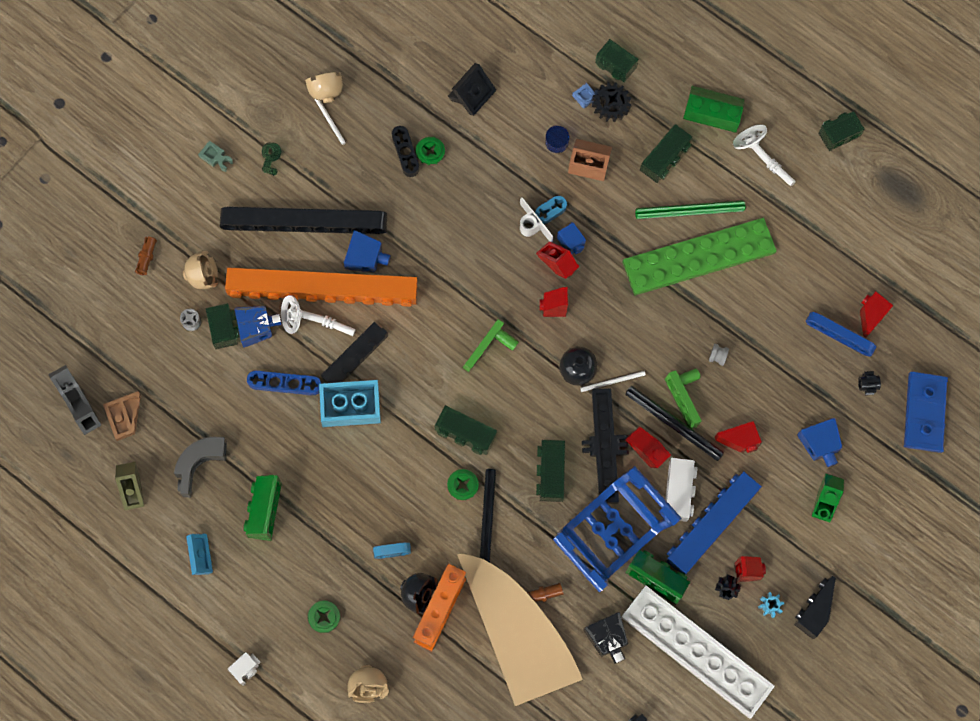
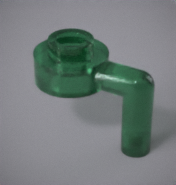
(273, 156)

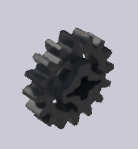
(605, 96)

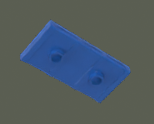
(925, 412)

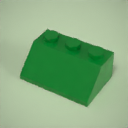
(714, 109)
(263, 507)
(658, 576)

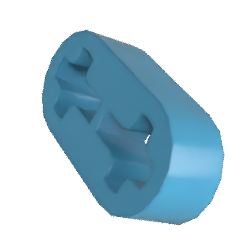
(553, 213)
(392, 550)

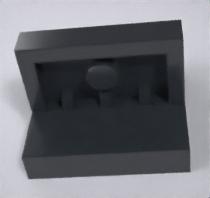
(472, 89)

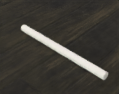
(330, 121)
(612, 381)

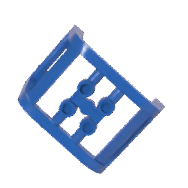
(567, 534)

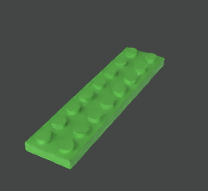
(699, 256)

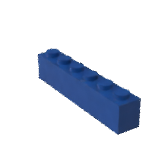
(711, 526)

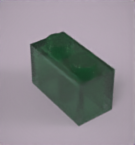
(616, 61)
(841, 130)
(222, 326)

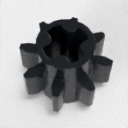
(869, 383)
(728, 587)

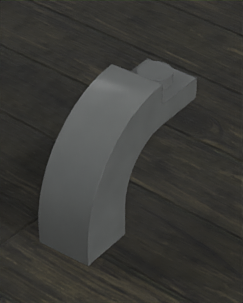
(75, 399)
(197, 453)

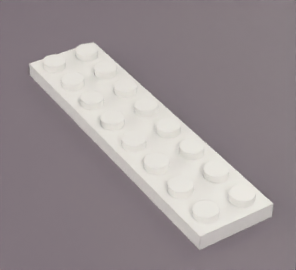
(698, 652)

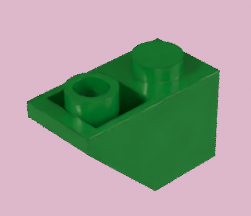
(828, 497)

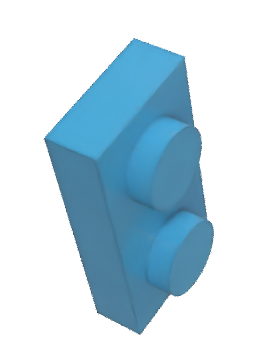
(199, 554)

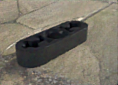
(404, 158)

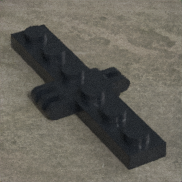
(604, 443)

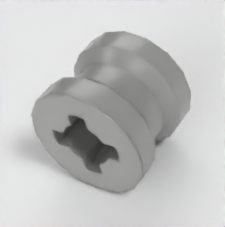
(188, 316)
(718, 354)

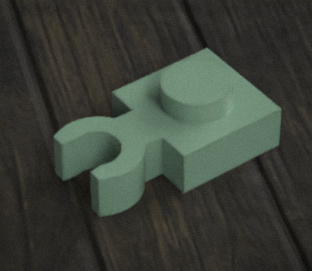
(214, 155)

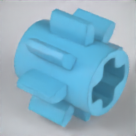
(776, 607)

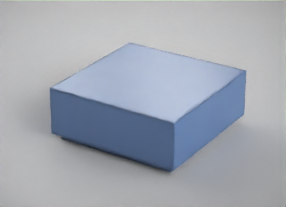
(584, 95)

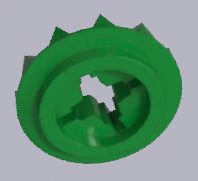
(429, 143)
(463, 475)
(323, 607)

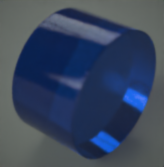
(557, 139)

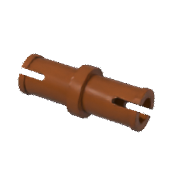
(145, 256)
(546, 592)

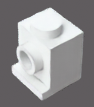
(244, 667)

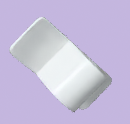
(533, 219)

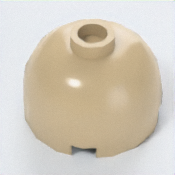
(325, 86)
(201, 271)
(367, 684)

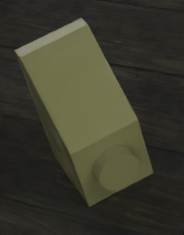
(129, 485)

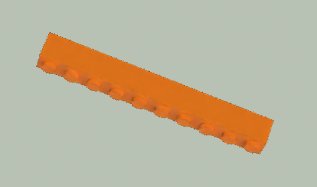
(321, 286)

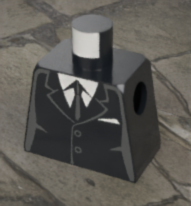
(608, 637)

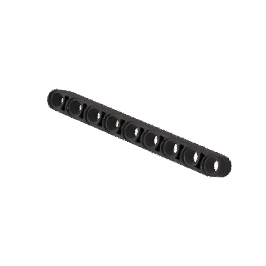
(303, 220)

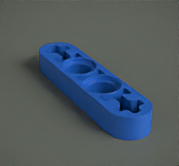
(841, 334)
(284, 382)

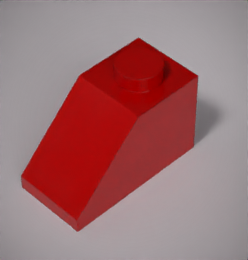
(558, 259)
(554, 303)
(873, 311)
(740, 438)
(648, 448)
(749, 569)

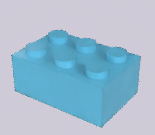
(349, 403)

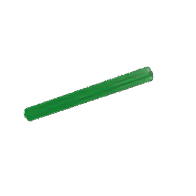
(690, 209)

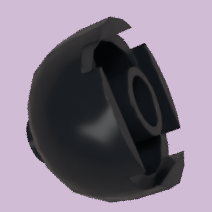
(578, 366)
(417, 591)

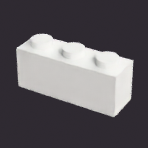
(680, 487)

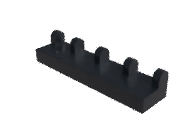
(355, 354)

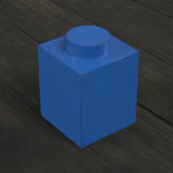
(571, 239)

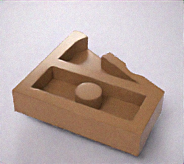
(123, 415)

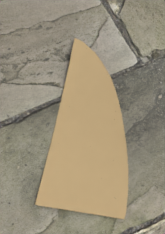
(522, 636)

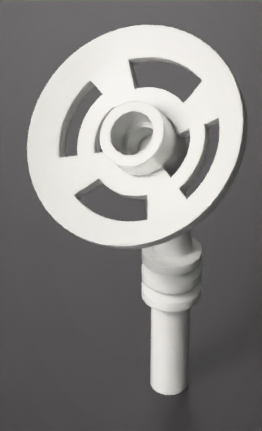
(752, 141)
(297, 314)

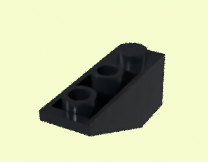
(817, 613)

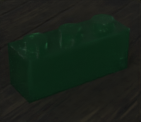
(666, 154)
(465, 430)
(551, 470)

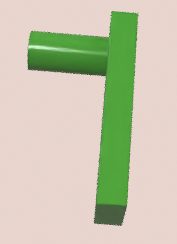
(497, 333)
(676, 385)

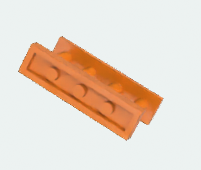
(439, 607)

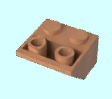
(589, 160)

